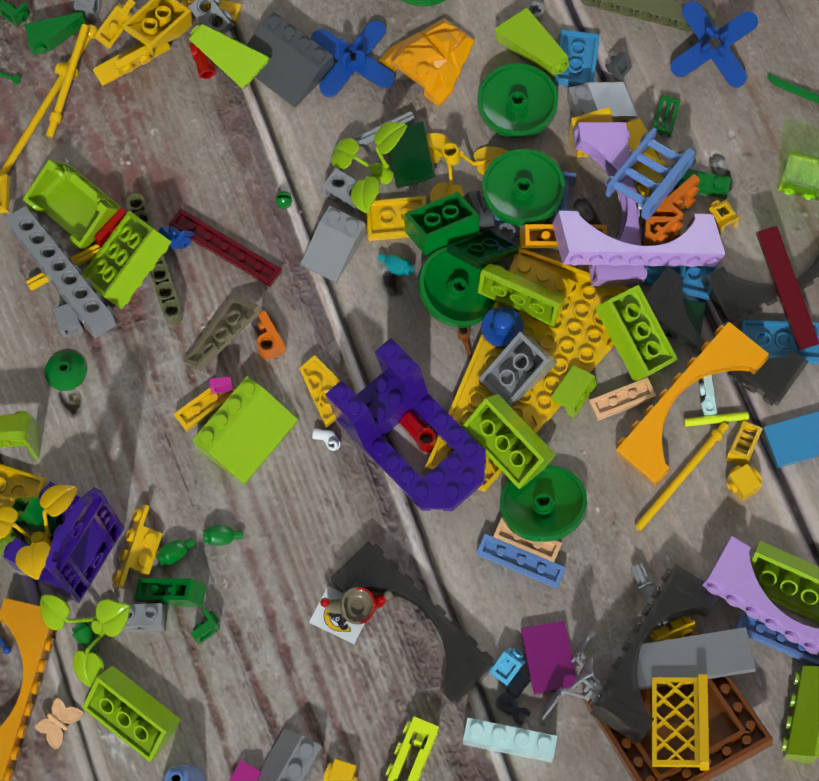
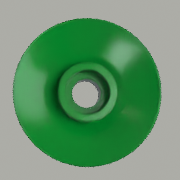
(67, 379)

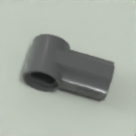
(485, 216)

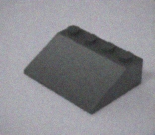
(295, 61)

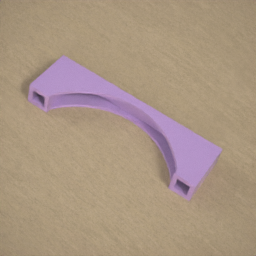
(609, 147)
(585, 245)
(736, 583)

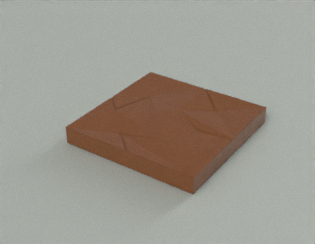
(733, 734)

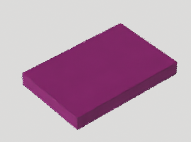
(548, 657)

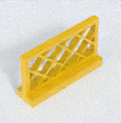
(700, 726)

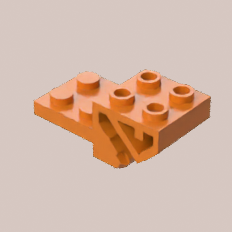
(667, 219)

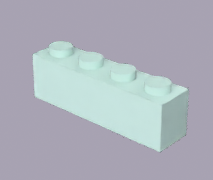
(509, 740)

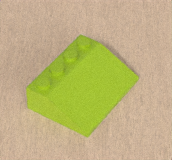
(125, 259)
(245, 430)

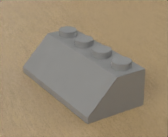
(291, 758)

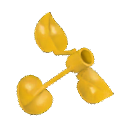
(441, 147)
(33, 558)

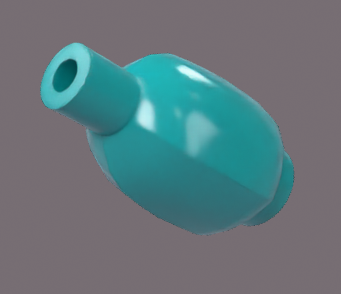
(397, 264)

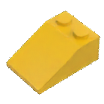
(159, 22)

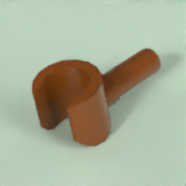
(465, 338)

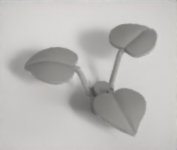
(592, 686)

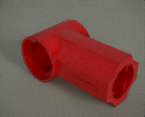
(204, 64)
(418, 430)

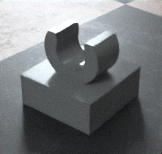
(619, 66)

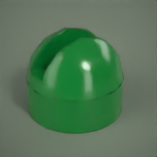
(283, 203)

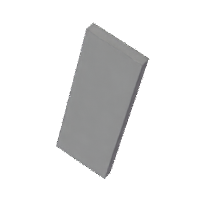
(710, 654)

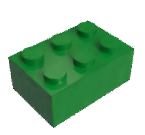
(441, 223)

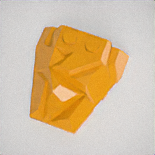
(432, 58)

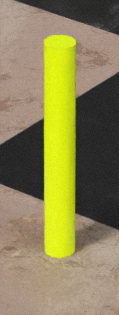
(711, 419)

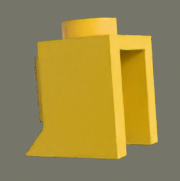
(729, 218)

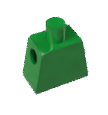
(31, 515)

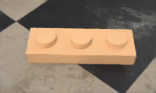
(622, 399)
(546, 550)

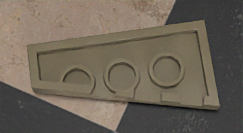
(223, 329)

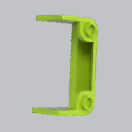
(20, 430)

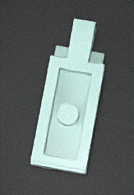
(706, 388)

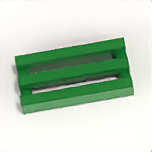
(661, 130)

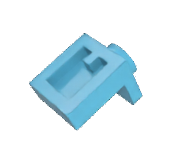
(508, 665)

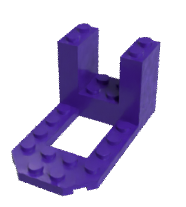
(381, 407)
(78, 544)

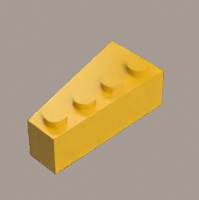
(636, 132)

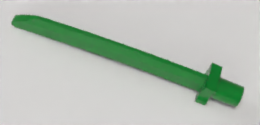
(793, 89)

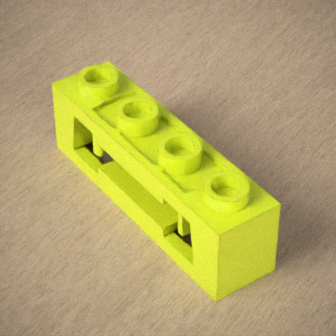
(423, 730)

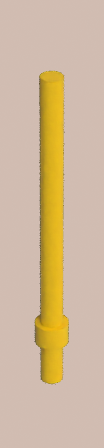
(55, 116)

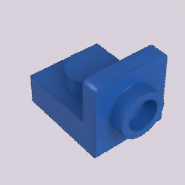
(178, 239)

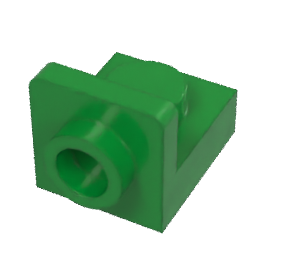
(13, 14)
(205, 630)

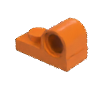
(268, 336)

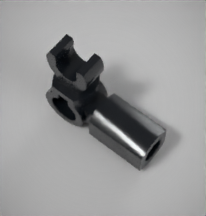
(505, 701)

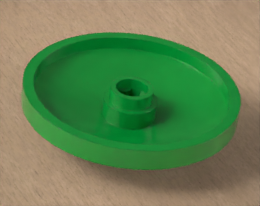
(517, 100)
(523, 187)
(451, 290)
(546, 506)

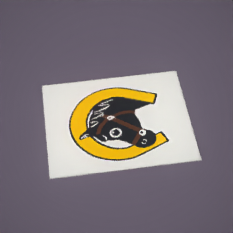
(333, 622)

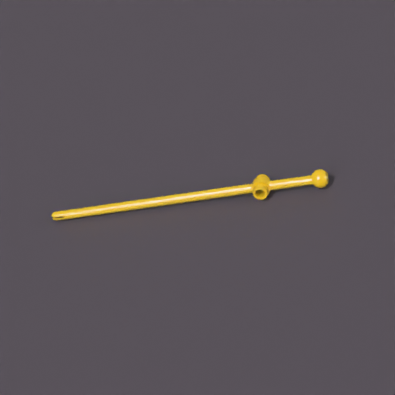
(60, 69)

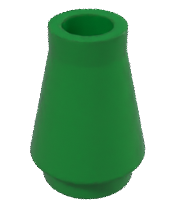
(84, 636)

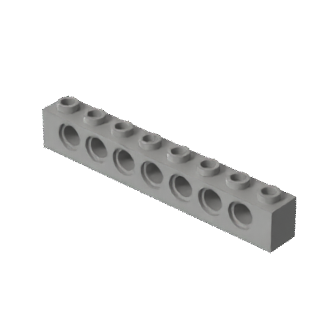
(50, 260)

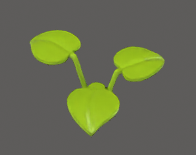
(366, 190)
(109, 620)

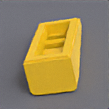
(740, 456)

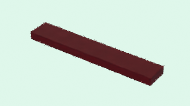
(227, 248)
(787, 288)

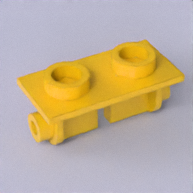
(681, 628)

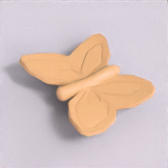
(59, 716)

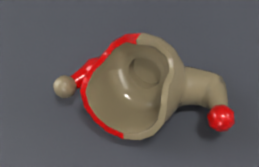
(357, 604)

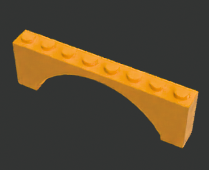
(726, 352)
(34, 643)

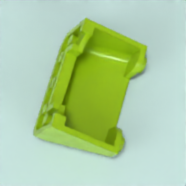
(71, 202)

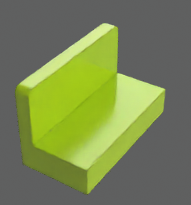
(574, 390)

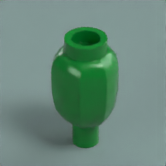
(220, 535)
(174, 551)

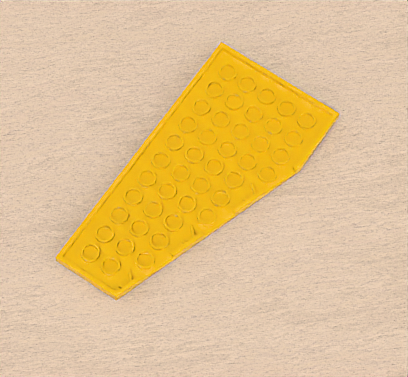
(575, 340)

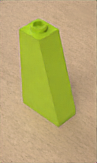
(532, 42)
(231, 56)

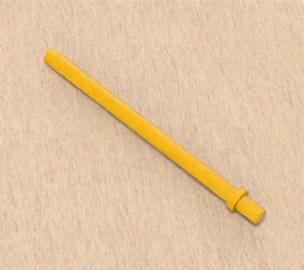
(716, 435)

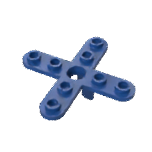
(702, 51)
(362, 65)

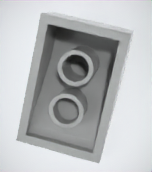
(600, 95)
(333, 244)
(518, 368)

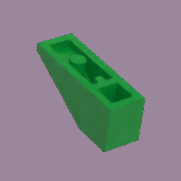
(50, 33)
(171, 591)

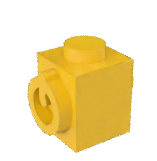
(744, 481)
(340, 771)

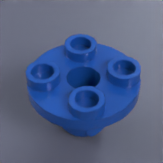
(501, 326)

